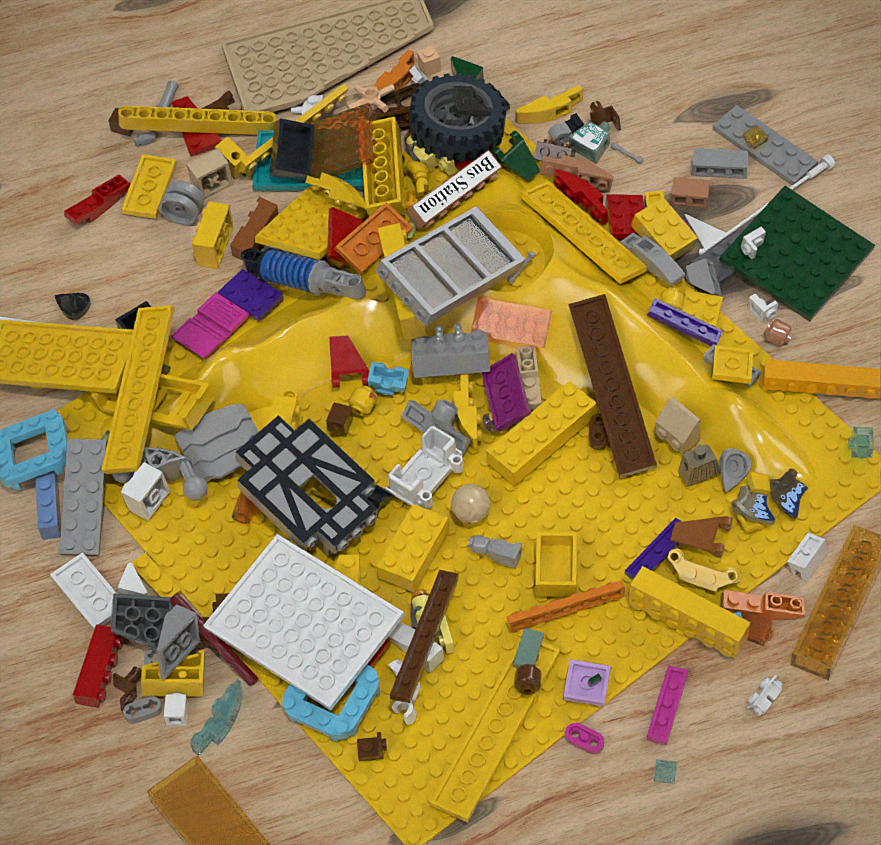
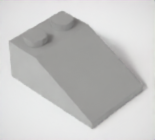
(177, 638)

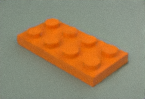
(363, 245)

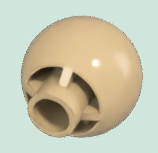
(470, 503)

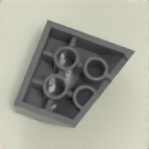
(139, 617)

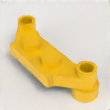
(702, 575)

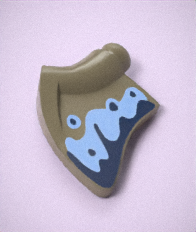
(753, 506)

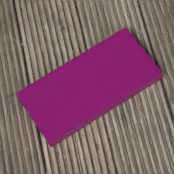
(506, 392)

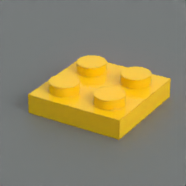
(703, 306)
(732, 364)

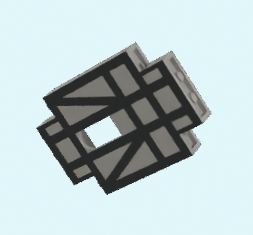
(282, 461)

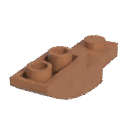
(590, 173)

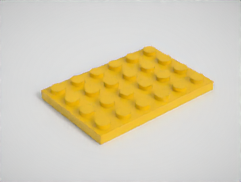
(304, 224)

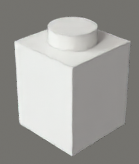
(176, 709)

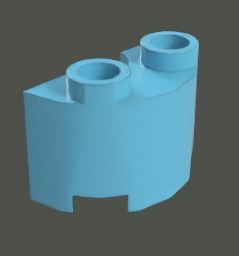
(387, 380)

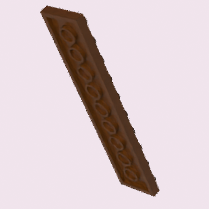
(612, 386)

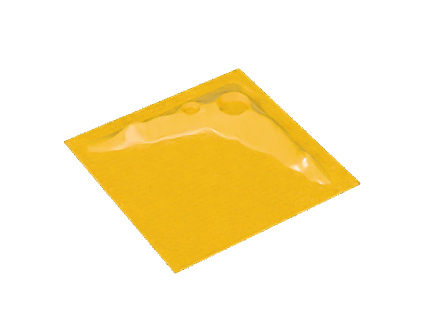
(567, 492)

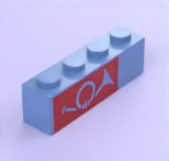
(48, 505)

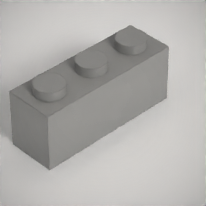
(720, 163)

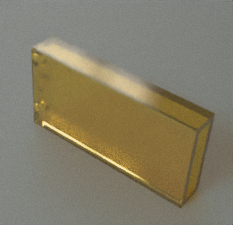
(202, 808)

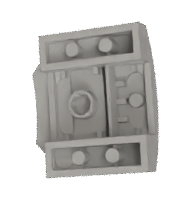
(215, 440)

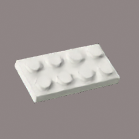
(85, 589)

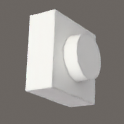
(418, 75)

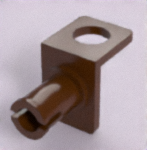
(604, 115)
(127, 685)

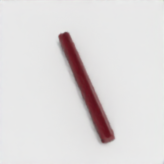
(219, 645)

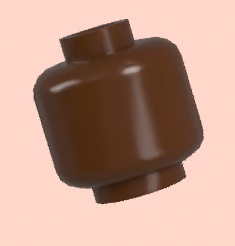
(528, 679)

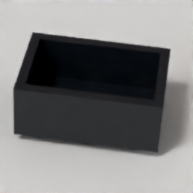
(292, 150)

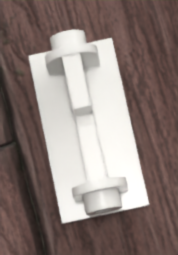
(759, 700)

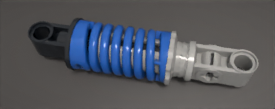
(302, 273)

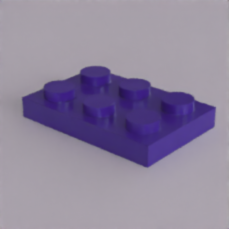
(251, 294)

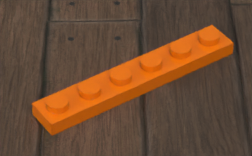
(571, 604)

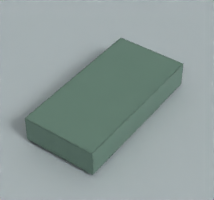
(528, 647)

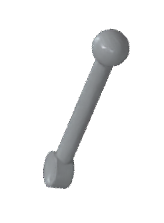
(639, 160)
(511, 279)

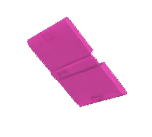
(211, 325)

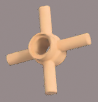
(372, 96)

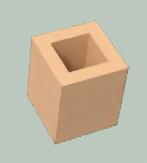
(429, 61)

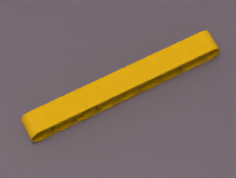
(195, 120)

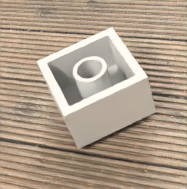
(145, 491)

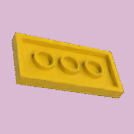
(148, 186)

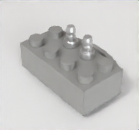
(450, 353)

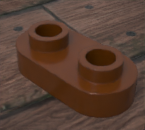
(597, 430)

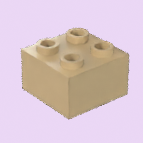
(210, 173)

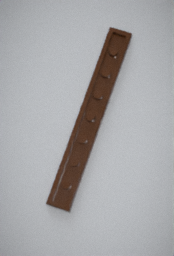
(424, 636)

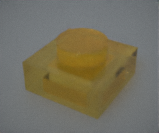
(755, 137)

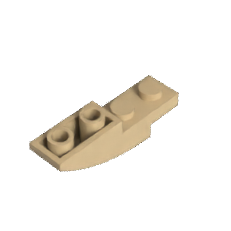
(529, 372)

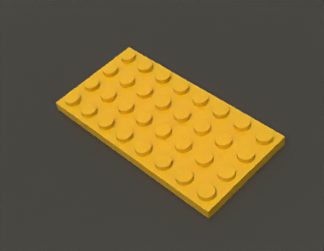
(63, 356)

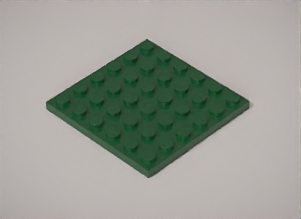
(802, 253)

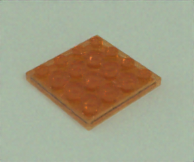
(342, 142)

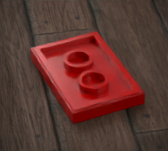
(339, 227)

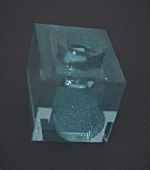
(861, 442)

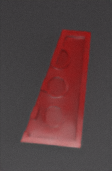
(196, 141)

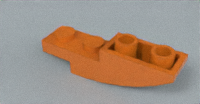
(399, 75)
(770, 605)

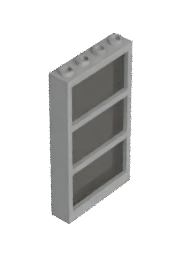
(450, 265)

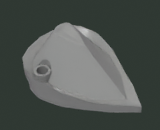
(732, 467)

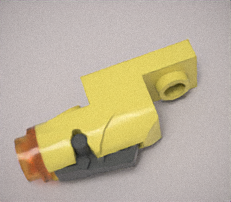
(419, 155)
(418, 602)

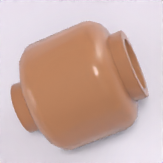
(778, 332)

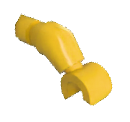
(419, 171)

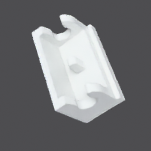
(808, 556)

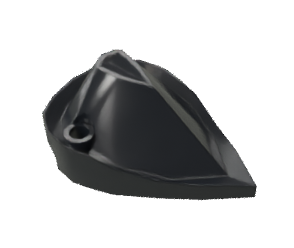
(73, 304)

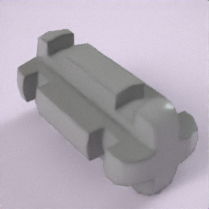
(144, 139)

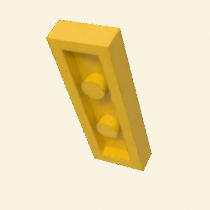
(155, 577)

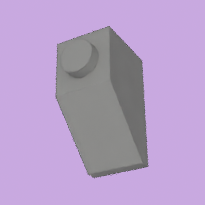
(703, 276)

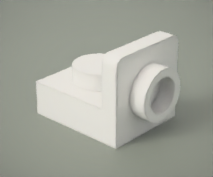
(752, 241)
(761, 309)

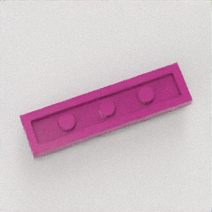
(667, 705)

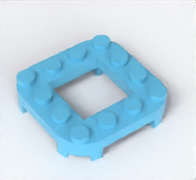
(56, 432)
(334, 726)

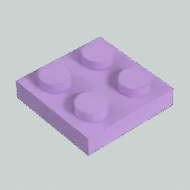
(577, 687)

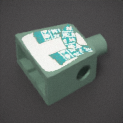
(591, 140)

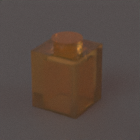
(760, 629)

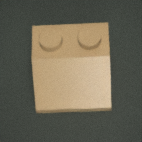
(678, 426)

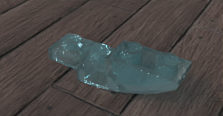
(224, 715)

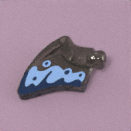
(788, 492)

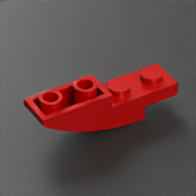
(581, 192)
(101, 200)

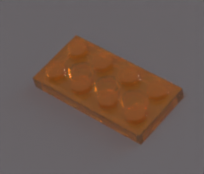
(512, 321)

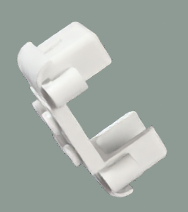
(426, 469)

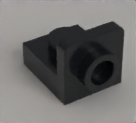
(379, 497)

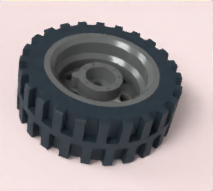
(445, 131)

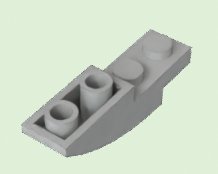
(654, 257)

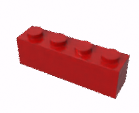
(97, 667)

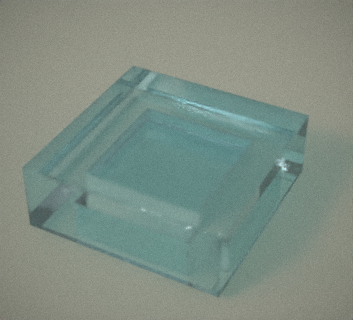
(665, 771)

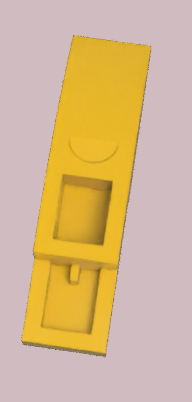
(547, 109)
(338, 190)
(467, 413)

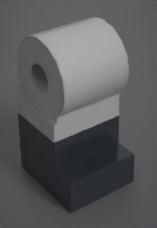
(561, 131)

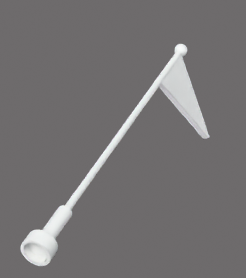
(710, 236)

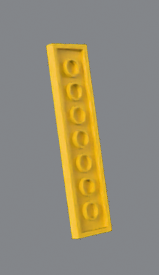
(584, 232)

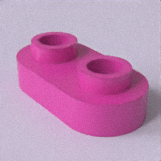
(585, 738)

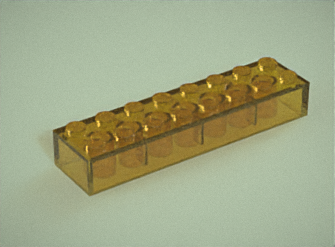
(839, 604)

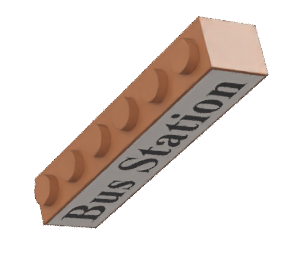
(451, 191)

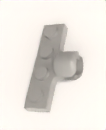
(440, 417)

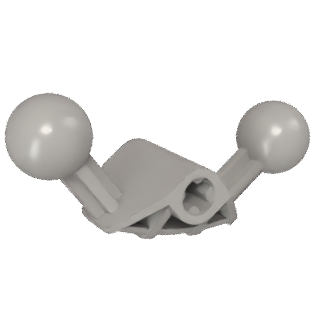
(173, 467)

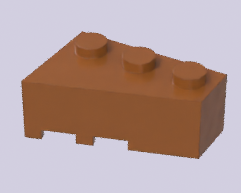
(245, 238)

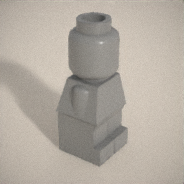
(498, 550)

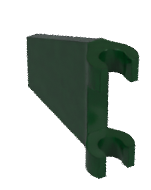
(518, 158)

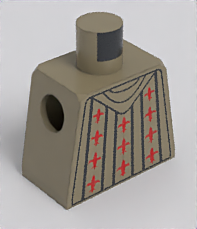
(698, 465)

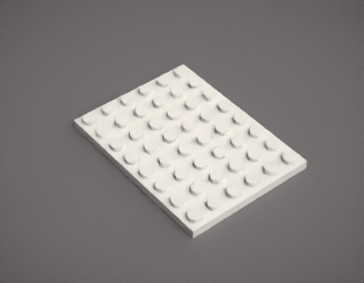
(304, 621)

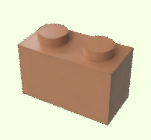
(690, 192)

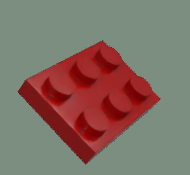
(621, 213)

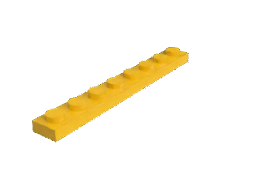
(312, 114)

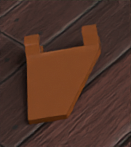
(701, 534)

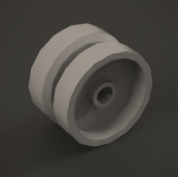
(181, 202)

